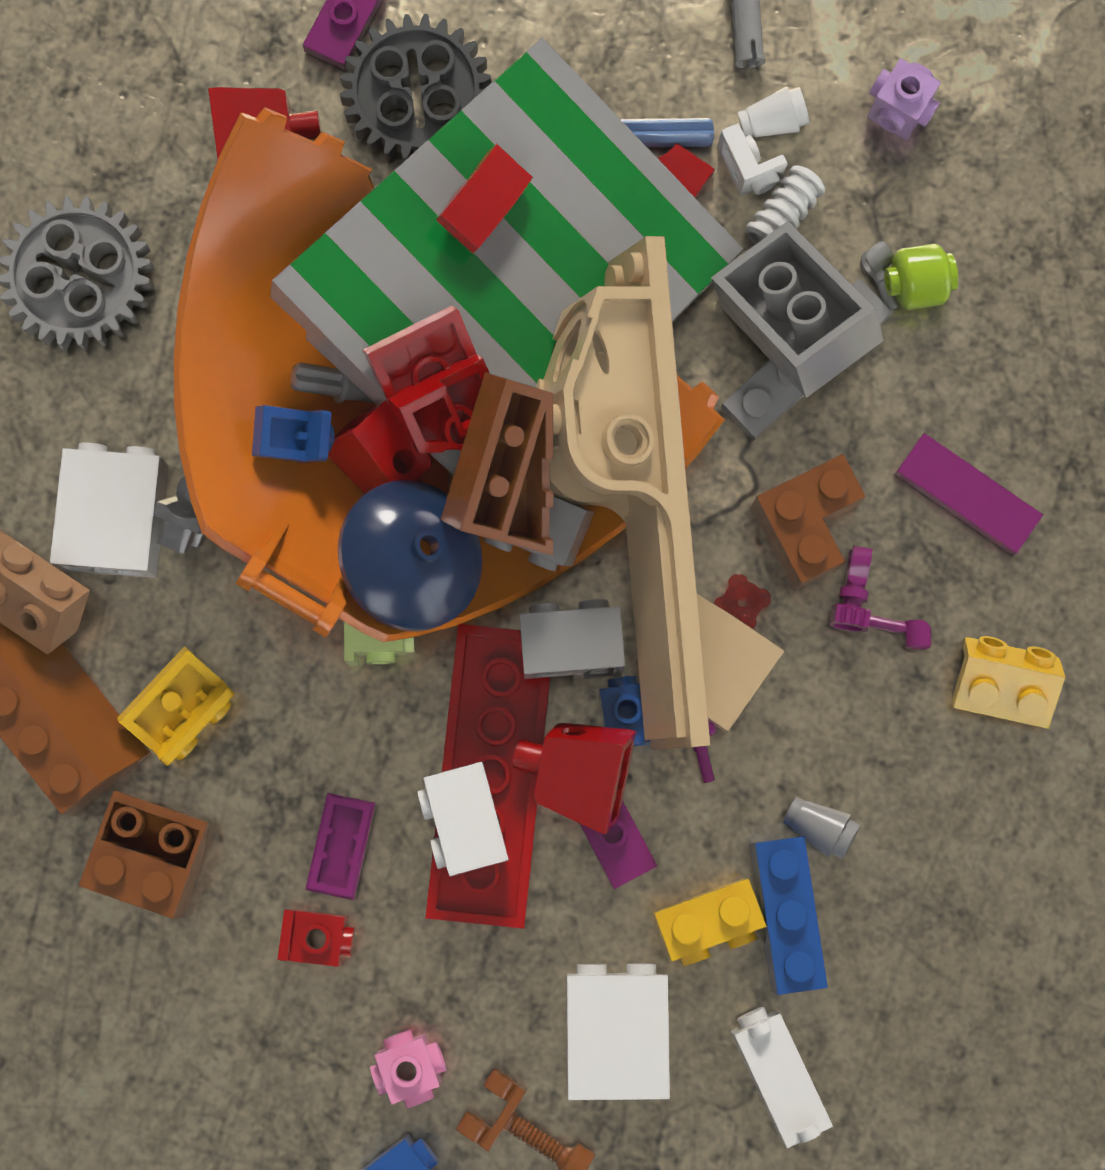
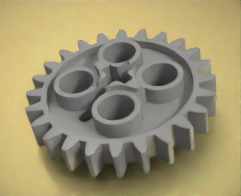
(94, 237)

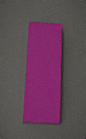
(969, 494)

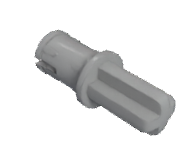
(327, 382)

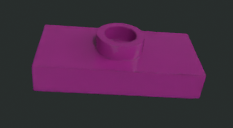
(339, 28)
(340, 846)
(621, 850)

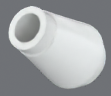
(775, 114)

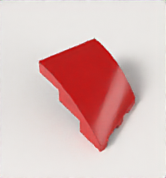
(430, 379)

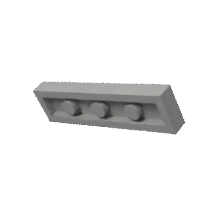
(771, 393)

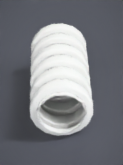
(788, 203)

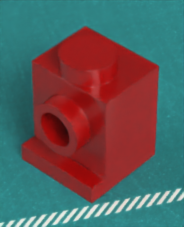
(295, 932)

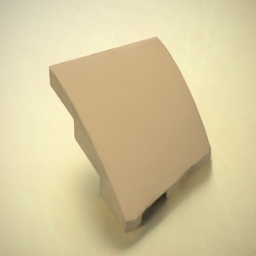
(733, 662)

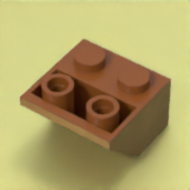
(146, 856)

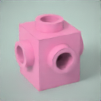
(418, 1051)

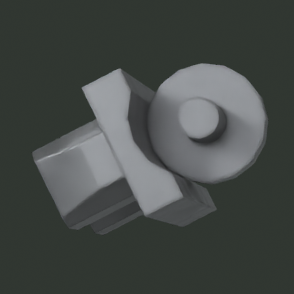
(180, 522)

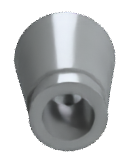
(822, 826)

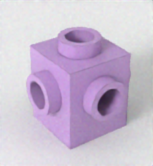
(904, 98)

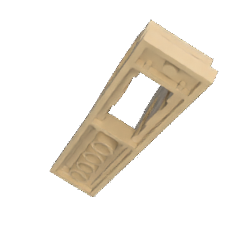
(625, 452)

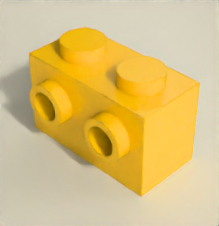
(708, 920)

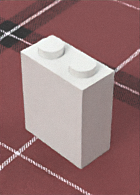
(108, 510)
(617, 1033)

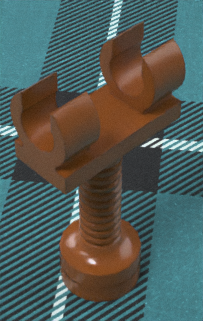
(481, 1133)

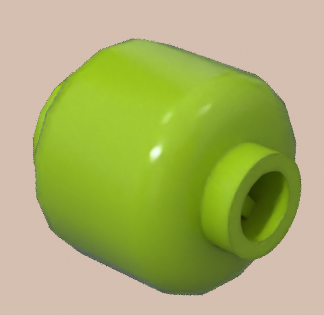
(921, 276)

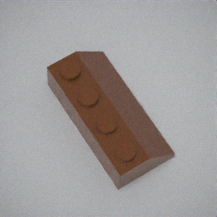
(61, 725)

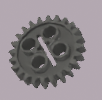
(374, 95)

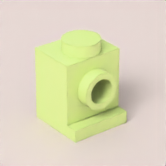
(376, 652)

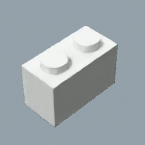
(464, 820)

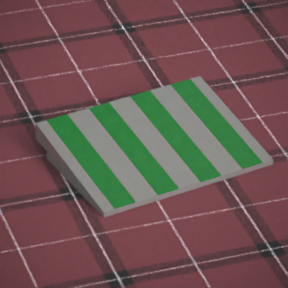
(585, 205)

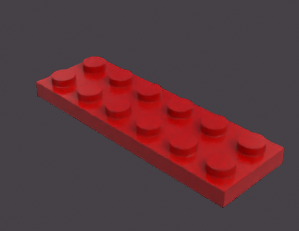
(485, 721)

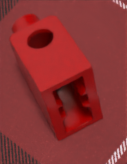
(229, 102)
(377, 450)
(580, 771)

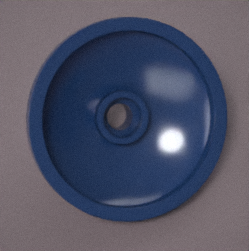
(387, 567)

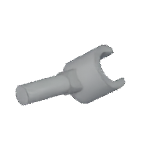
(874, 263)

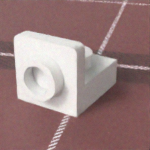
(742, 160)

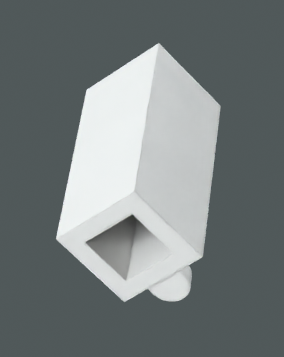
(780, 1077)

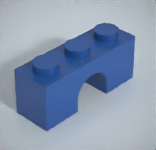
(790, 915)

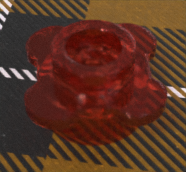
(741, 588)

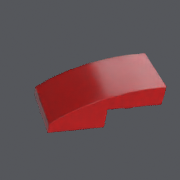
(484, 198)

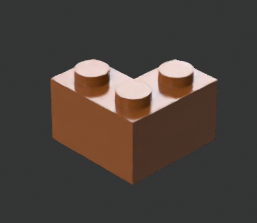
(796, 516)

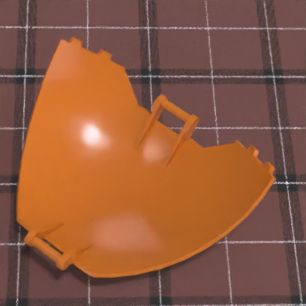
(238, 352)

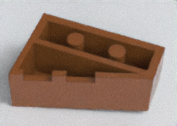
(505, 467)

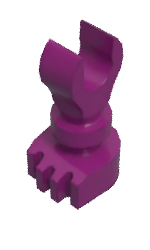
(849, 614)

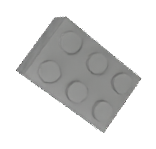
(798, 309)

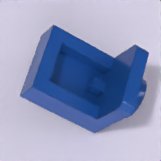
(292, 434)

